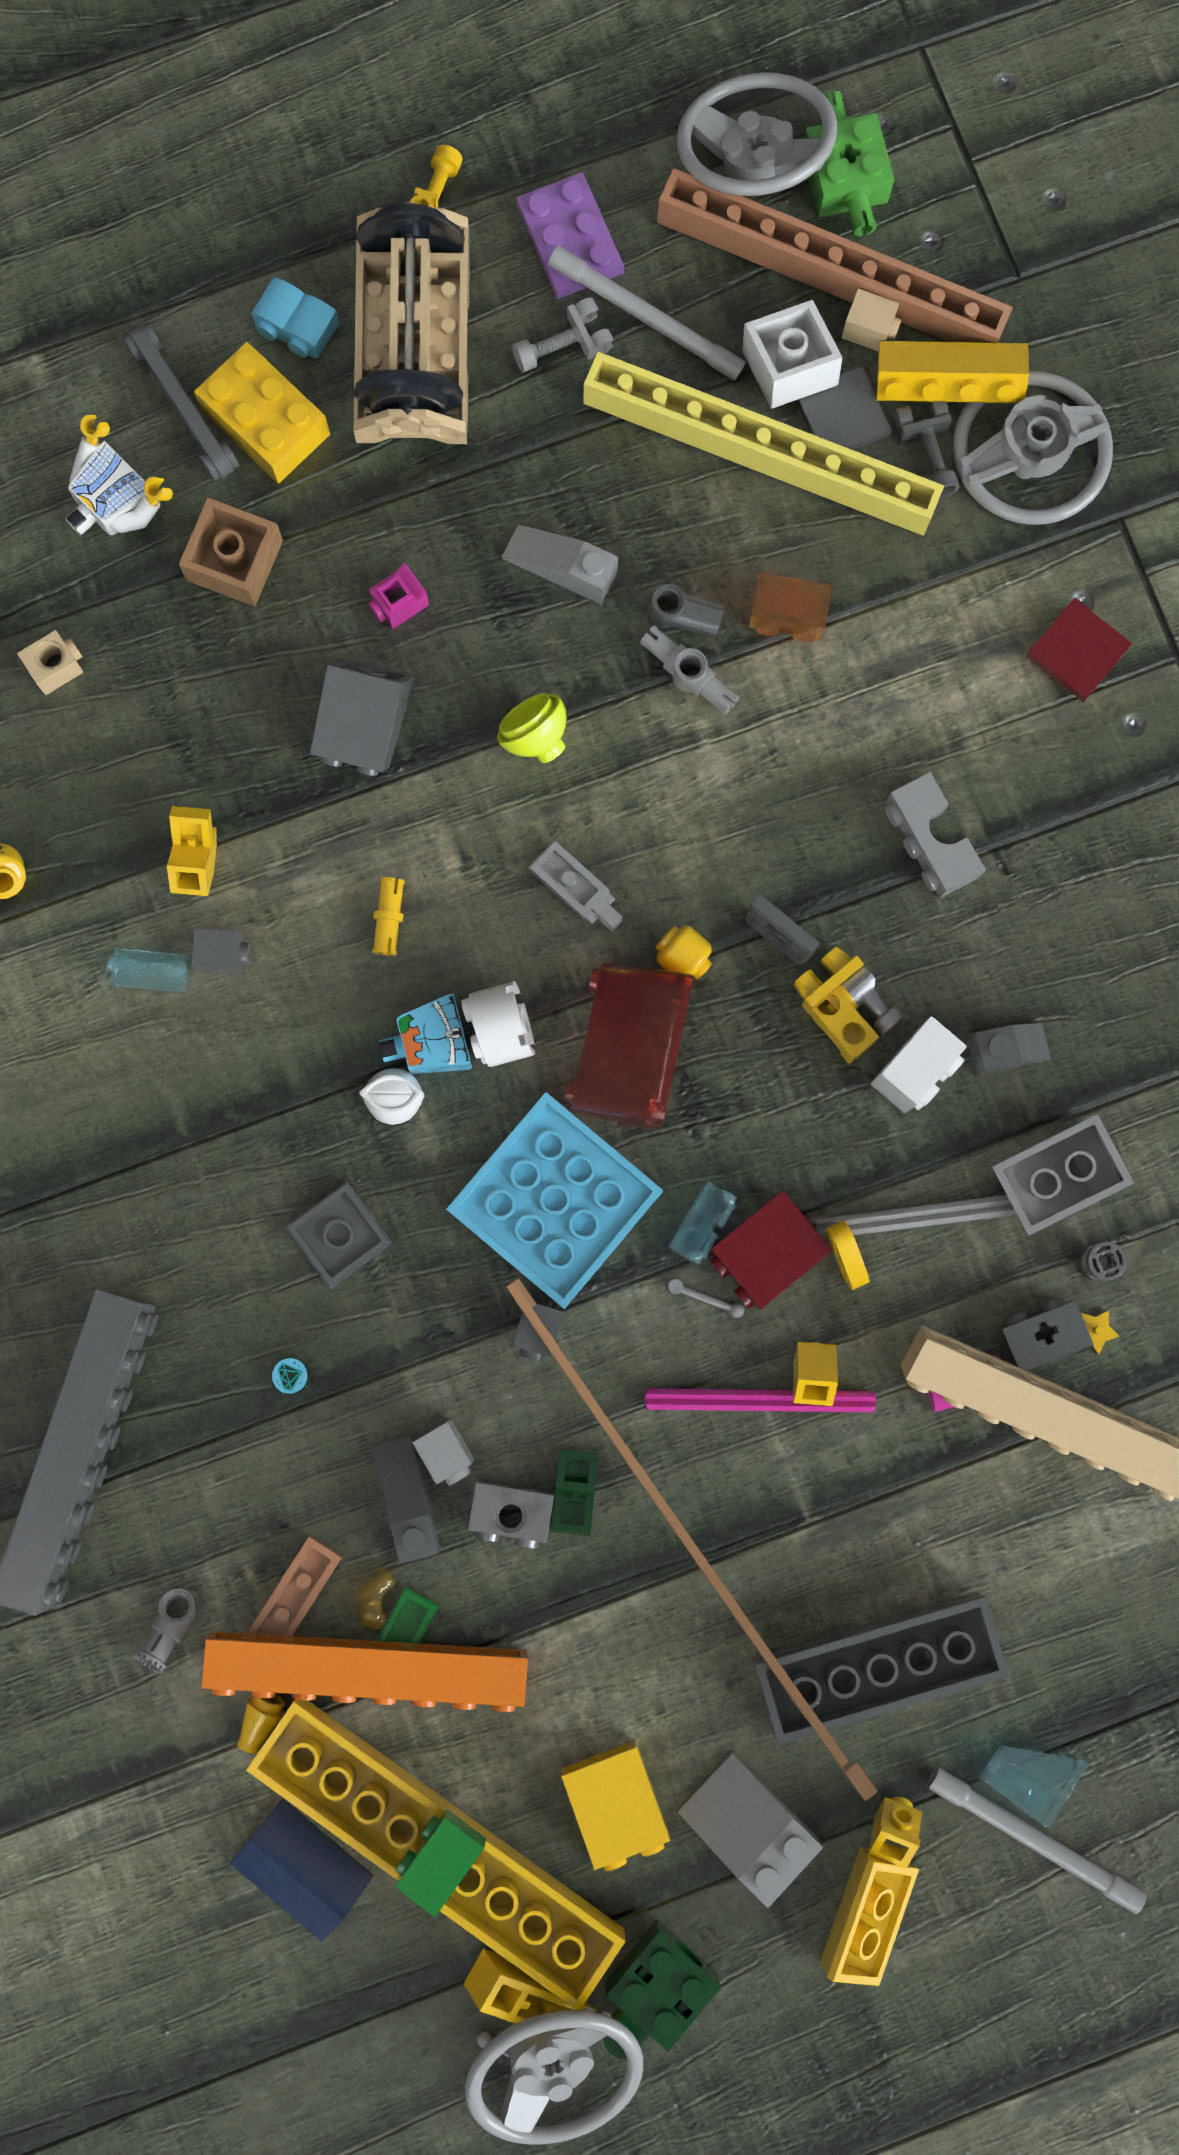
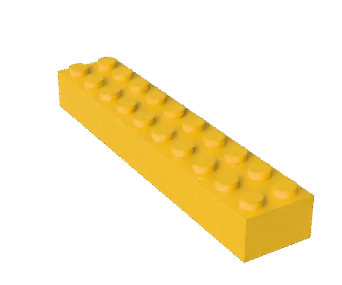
(381, 1815)

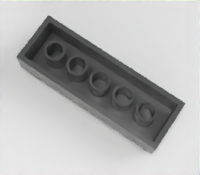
(884, 1666)

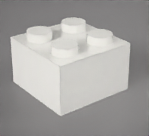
(791, 354)
(922, 1061)

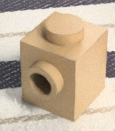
(871, 320)

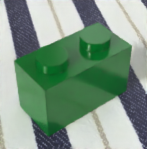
(439, 1862)

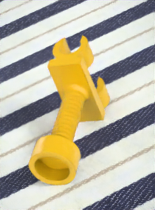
(446, 164)

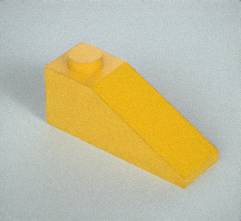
(509, 1992)

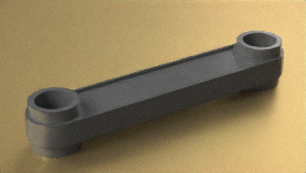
(145, 347)

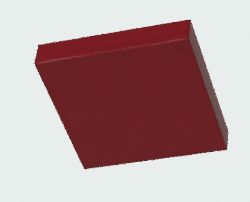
(1079, 650)

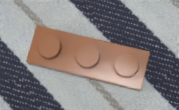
(297, 1589)

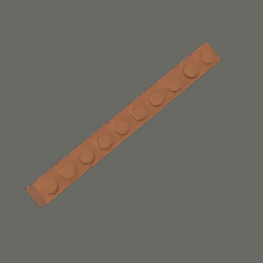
(828, 261)

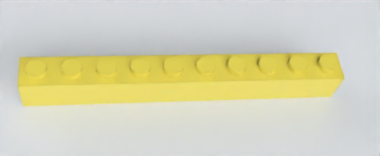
(761, 443)

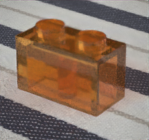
(790, 607)

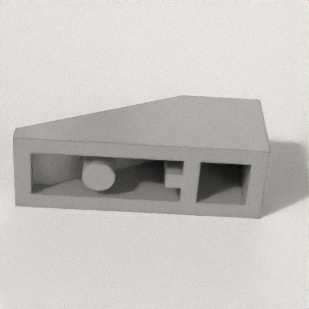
(563, 561)

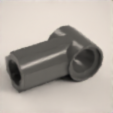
(689, 614)

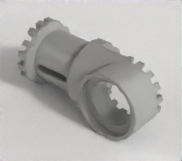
(166, 1631)

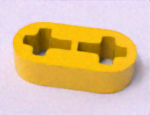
(847, 1255)

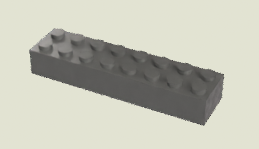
(74, 1452)

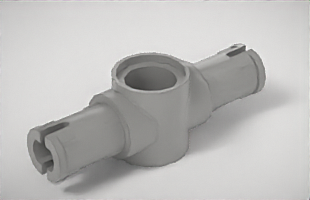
(677, 656)

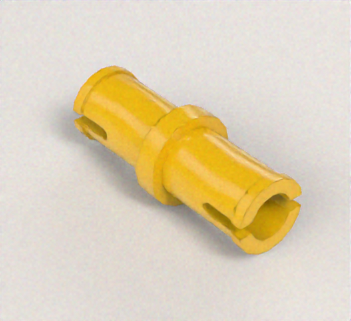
(388, 916)

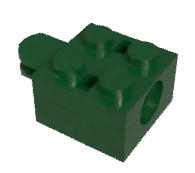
(662, 1993)

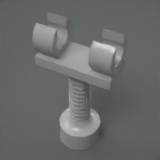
(577, 315)

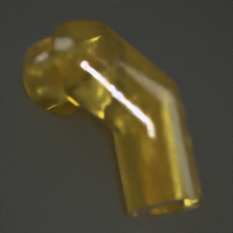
(370, 1600)

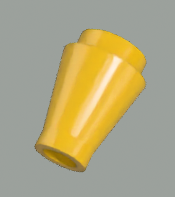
(259, 1721)

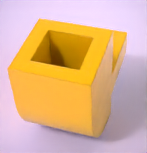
(192, 852)

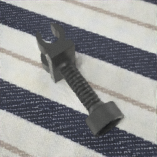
(926, 430)

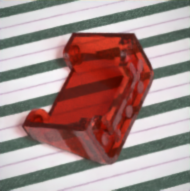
(631, 1045)

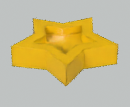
(1099, 1329)

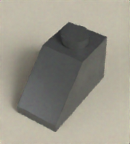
(1008, 1047)

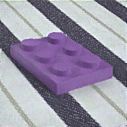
(569, 218)

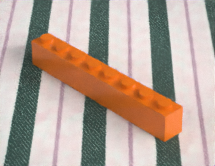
(364, 1670)

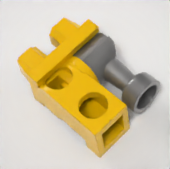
(836, 1001)

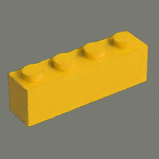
(952, 371)

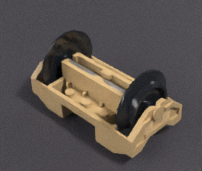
(411, 272)

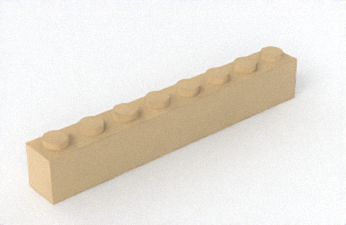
(1043, 1410)

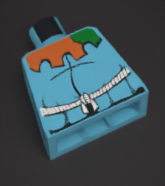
(429, 1039)

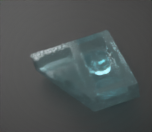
(1033, 1781)

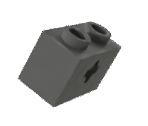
(1067, 1336)

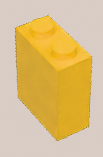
(615, 1806)

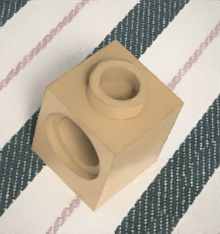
(37, 655)

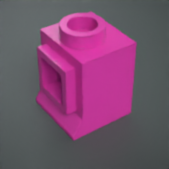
(404, 608)

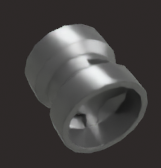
(1095, 1260)

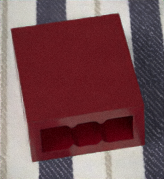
(769, 1252)

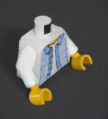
(109, 488)

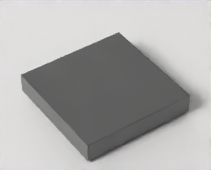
(846, 412)
(781, 931)
(338, 1235)

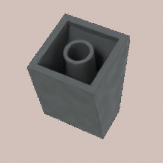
(360, 715)

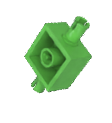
(856, 170)

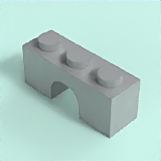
(944, 865)

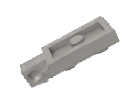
(575, 886)

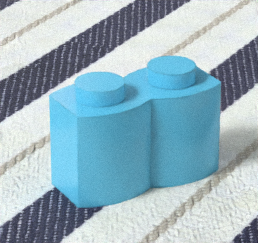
(295, 318)

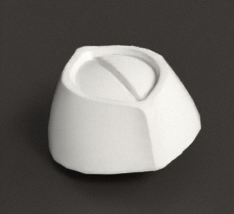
(392, 1096)

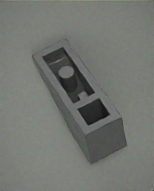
(406, 1500)

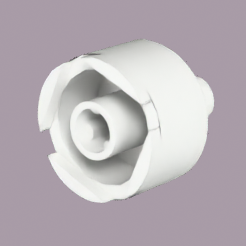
(499, 1025)

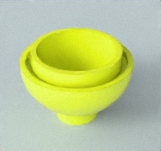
(535, 728)

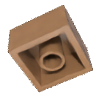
(231, 552)

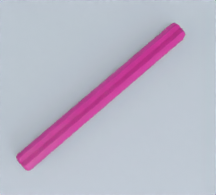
(752, 1400)

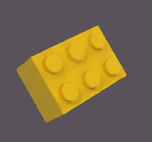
(262, 412)

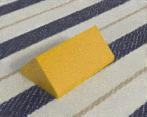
(867, 1920)

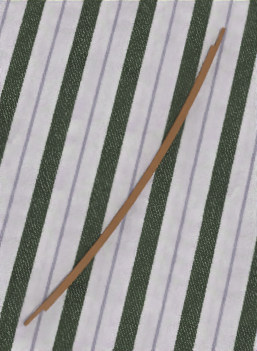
(854, 1773)

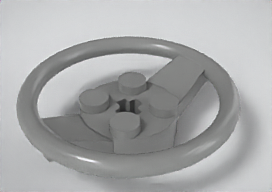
(756, 149)
(1019, 452)
(546, 2061)

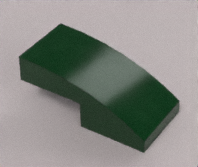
(574, 1492)

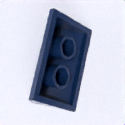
(302, 1870)

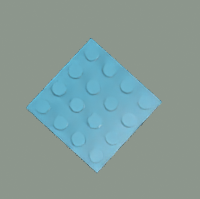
(554, 1200)

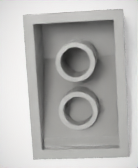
(1063, 1174)
(750, 1829)

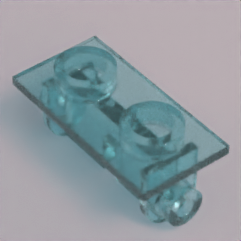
(148, 970)
(695, 1234)

